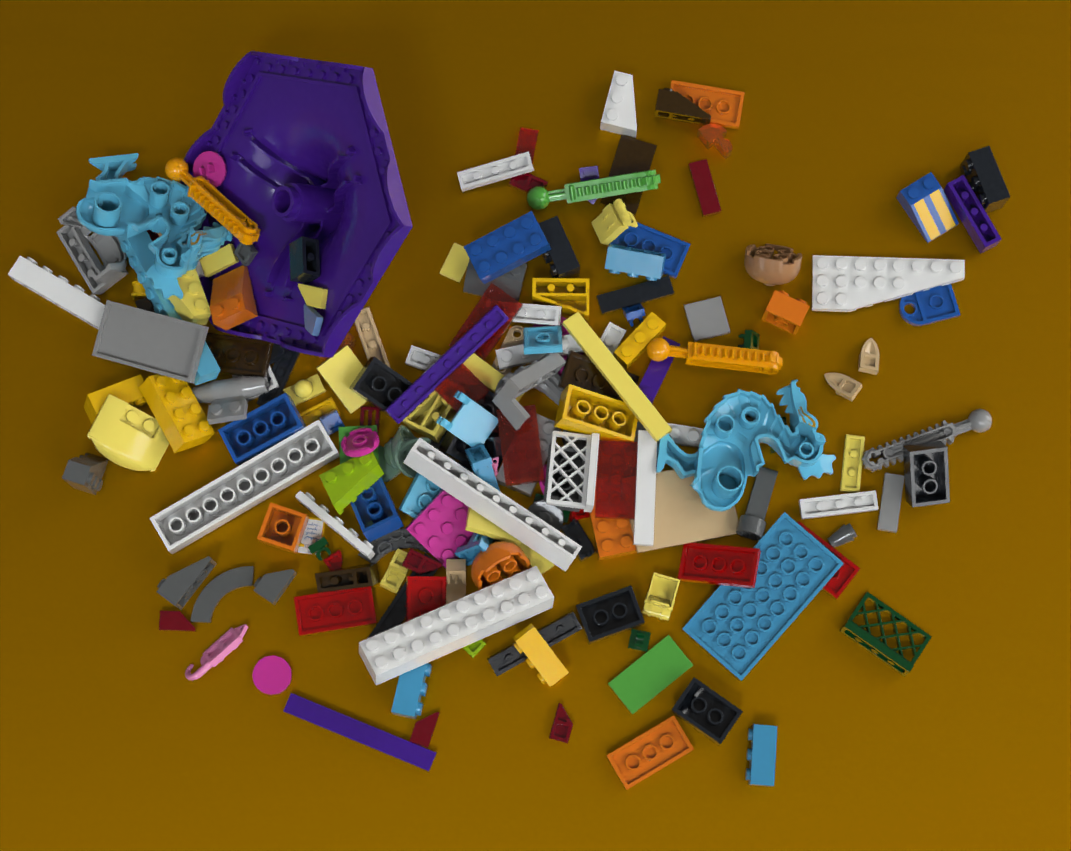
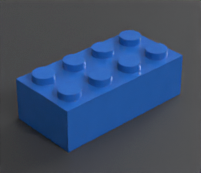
(507, 247)
(262, 429)

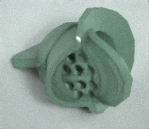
(395, 452)

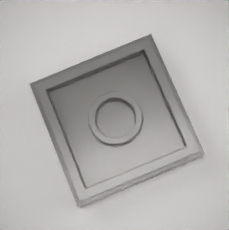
(707, 319)

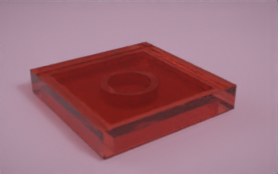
(464, 381)

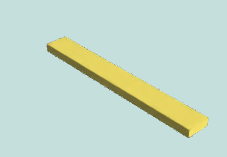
(617, 376)

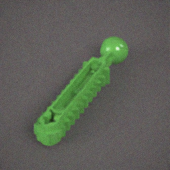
(539, 197)

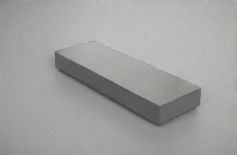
(890, 502)

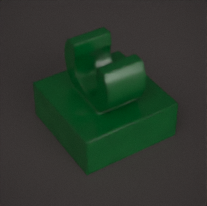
(751, 339)
(318, 547)
(639, 640)

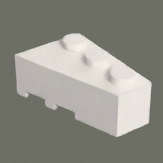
(619, 110)

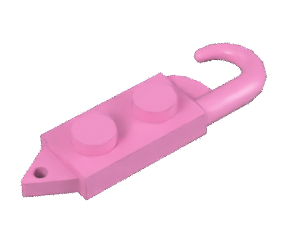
(218, 651)

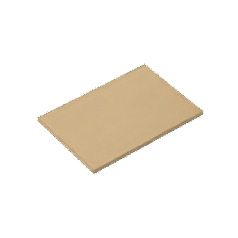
(682, 517)

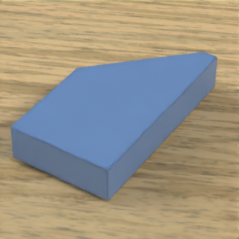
(312, 320)

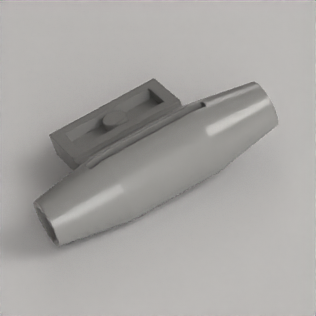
(229, 397)

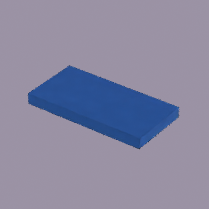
(653, 240)

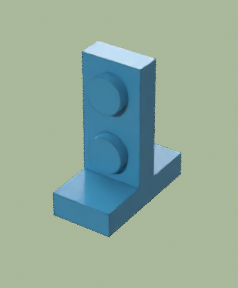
(482, 464)
(475, 545)

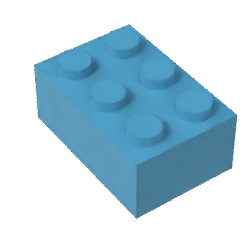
(409, 691)

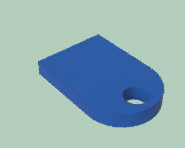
(930, 306)

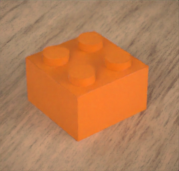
(785, 312)
(283, 528)

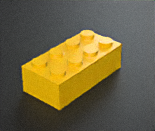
(176, 411)
(591, 412)

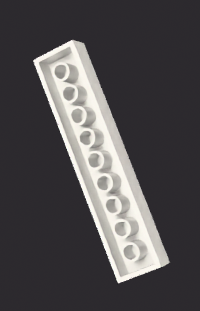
(244, 487)
(455, 625)

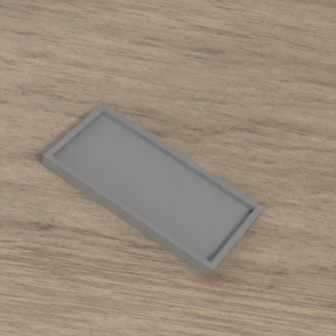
(150, 341)

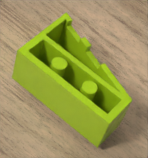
(350, 479)

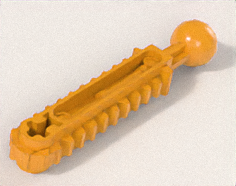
(214, 202)
(717, 356)

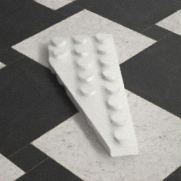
(860, 282)

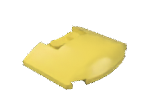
(128, 436)

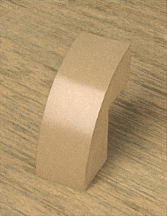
(455, 579)

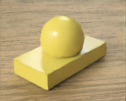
(305, 389)

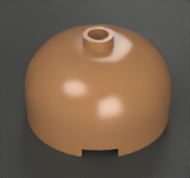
(772, 269)

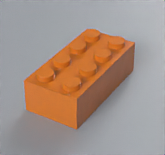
(611, 536)

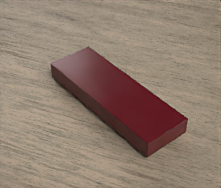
(704, 188)

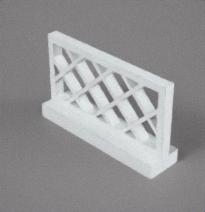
(590, 470)

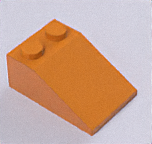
(232, 299)

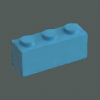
(635, 262)
(761, 755)

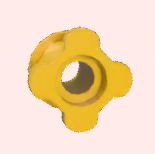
(138, 290)

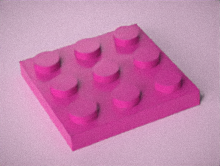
(441, 527)

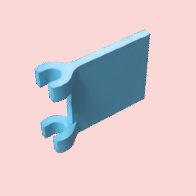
(471, 422)

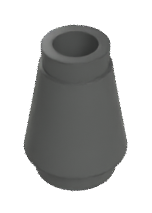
(842, 536)

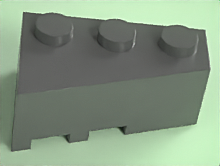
(85, 472)

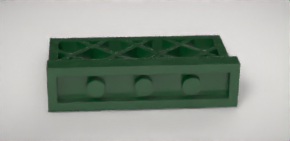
(879, 648)

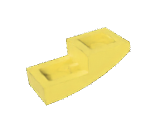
(395, 573)

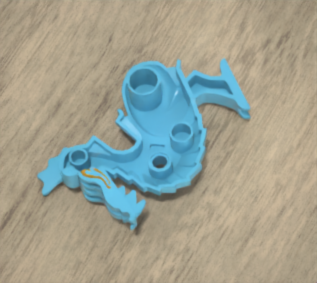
(156, 204)
(732, 448)

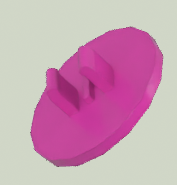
(211, 167)

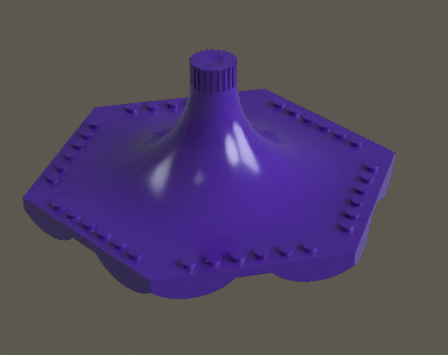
(313, 162)

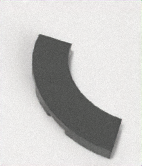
(392, 541)
(217, 589)

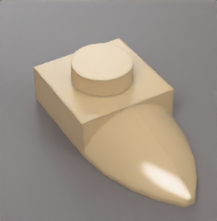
(869, 358)
(843, 385)

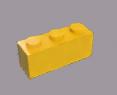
(637, 341)
(539, 655)

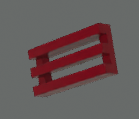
(370, 410)

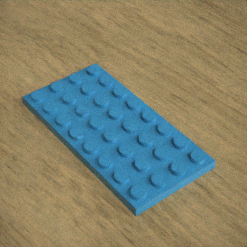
(744, 622)

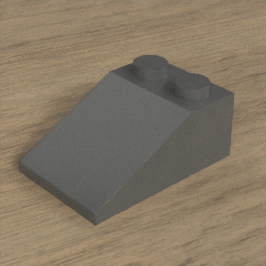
(182, 585)

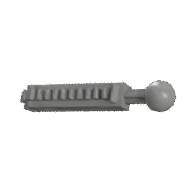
(978, 421)

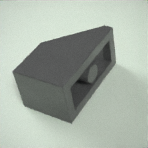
(274, 584)

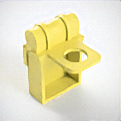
(613, 222)
(661, 596)

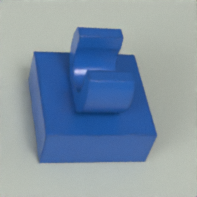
(633, 312)

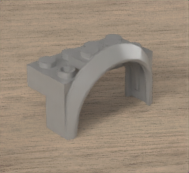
(76, 241)
(539, 375)

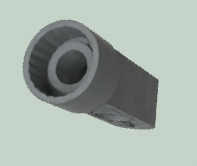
(752, 522)

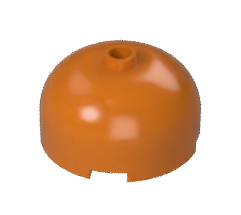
(497, 558)

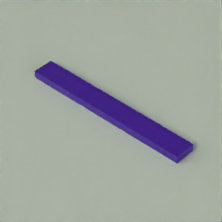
(446, 364)
(360, 732)

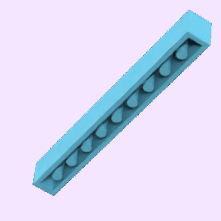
(141, 259)

